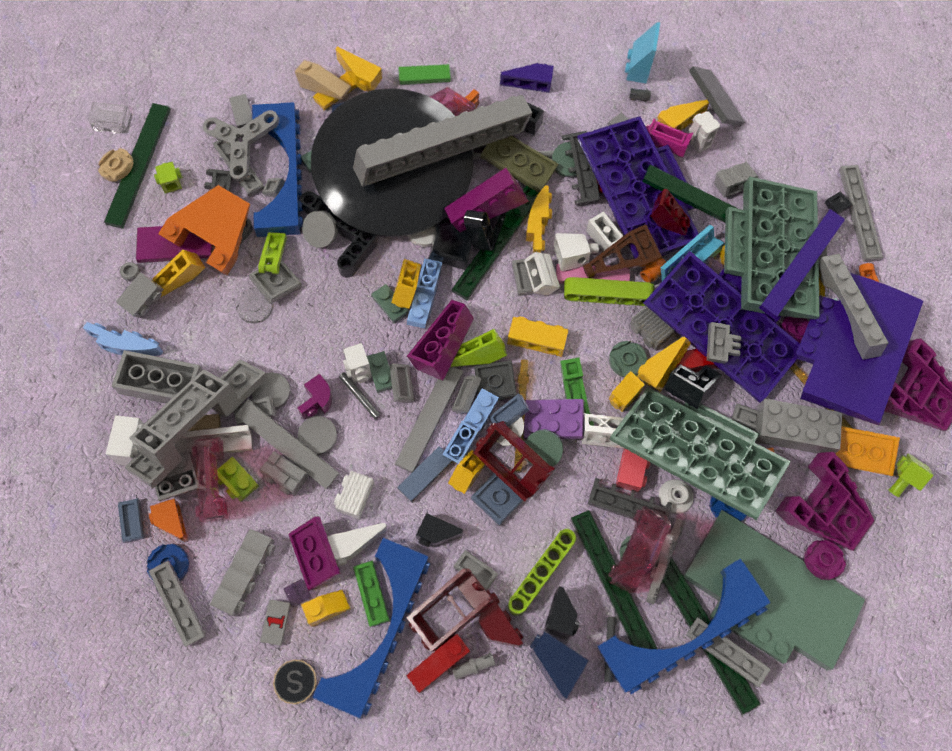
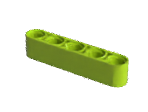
(607, 291)
(544, 562)

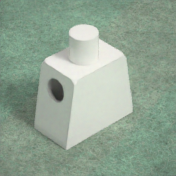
(573, 250)

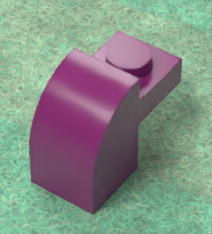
(320, 397)

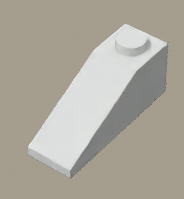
(351, 543)

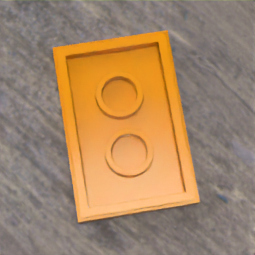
(868, 451)

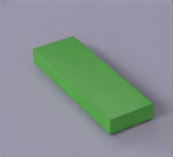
(424, 74)
(371, 593)

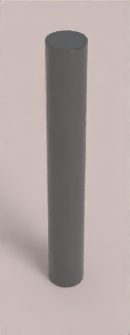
(359, 395)
(610, 633)

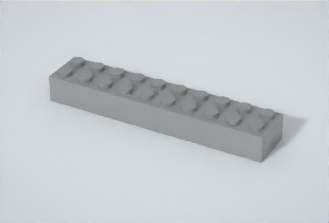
(441, 140)

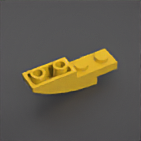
(538, 219)

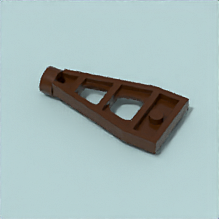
(644, 245)

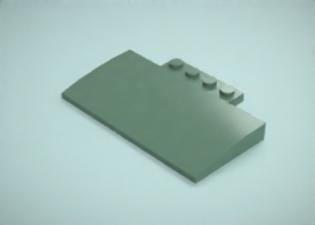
(766, 240)
(702, 450)
(803, 611)

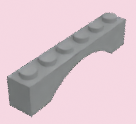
(866, 331)

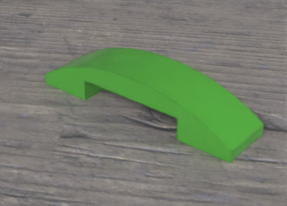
(573, 382)

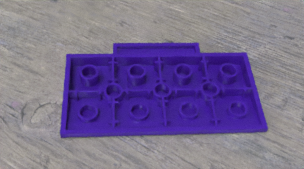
(619, 161)
(697, 296)
(838, 373)

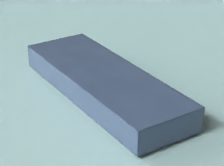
(424, 474)

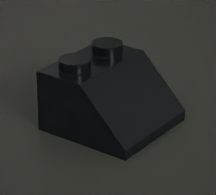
(562, 616)

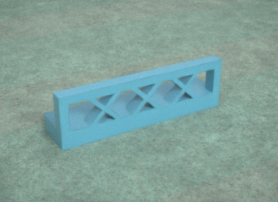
(703, 249)

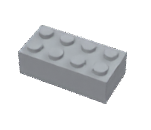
(152, 376)
(798, 426)

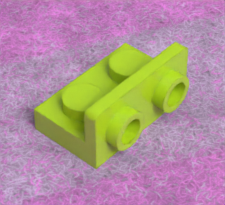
(237, 480)

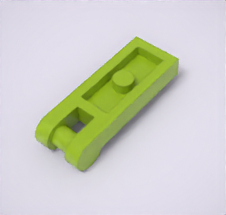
(272, 253)

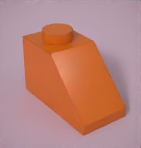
(168, 518)

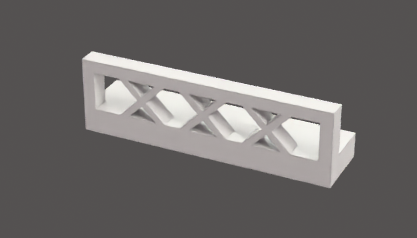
(599, 434)
(234, 439)

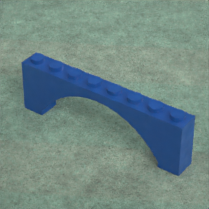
(283, 212)
(739, 599)
(353, 689)

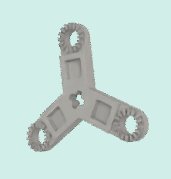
(250, 133)
(658, 573)

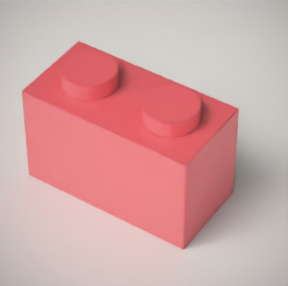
(632, 471)

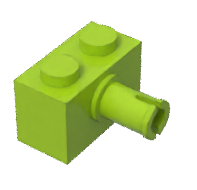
(910, 472)

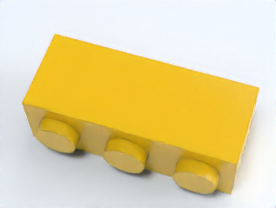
(537, 336)

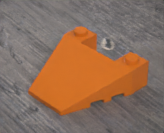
(215, 218)

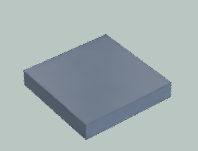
(496, 499)

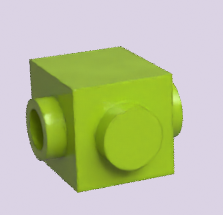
(168, 177)

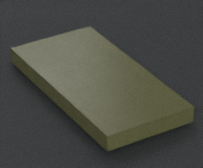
(521, 161)

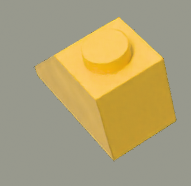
(626, 392)
(466, 472)
(325, 607)

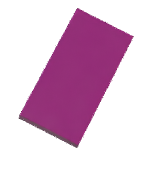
(155, 248)

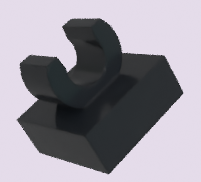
(838, 203)

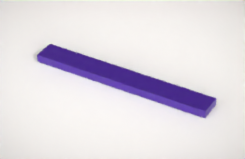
(801, 264)

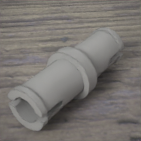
(473, 666)

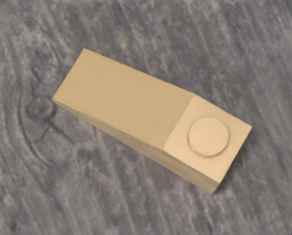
(317, 79)

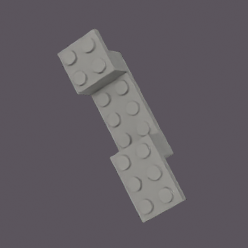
(205, 392)

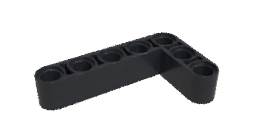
(482, 230)
(356, 237)

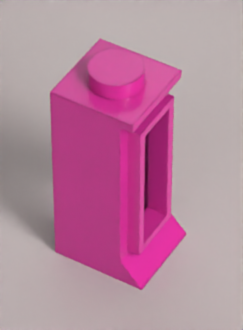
(666, 135)

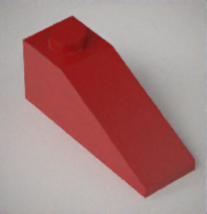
(438, 663)

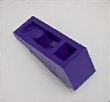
(529, 77)

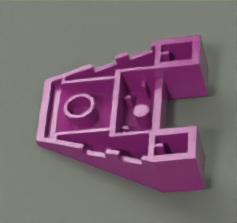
(924, 390)
(832, 508)

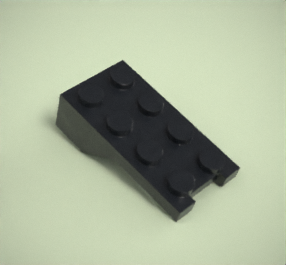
(450, 245)

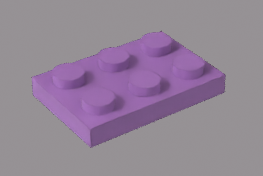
(558, 415)

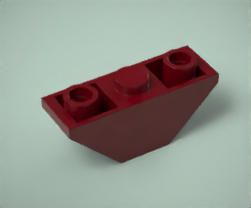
(669, 214)
(497, 625)

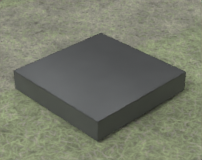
(497, 379)

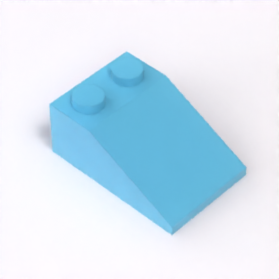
(642, 55)

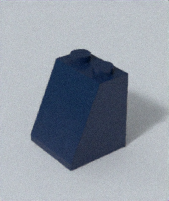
(557, 663)

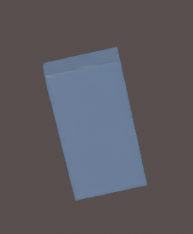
(510, 411)
(131, 520)

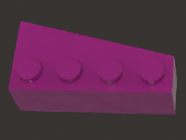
(493, 196)
(442, 341)

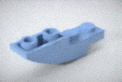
(425, 293)
(117, 343)
(471, 426)

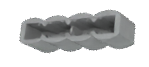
(242, 573)

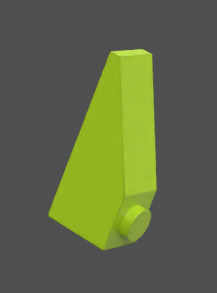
(480, 350)

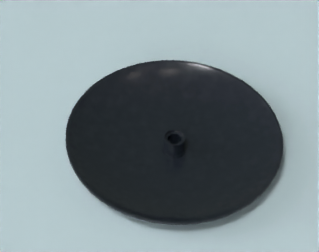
(399, 203)

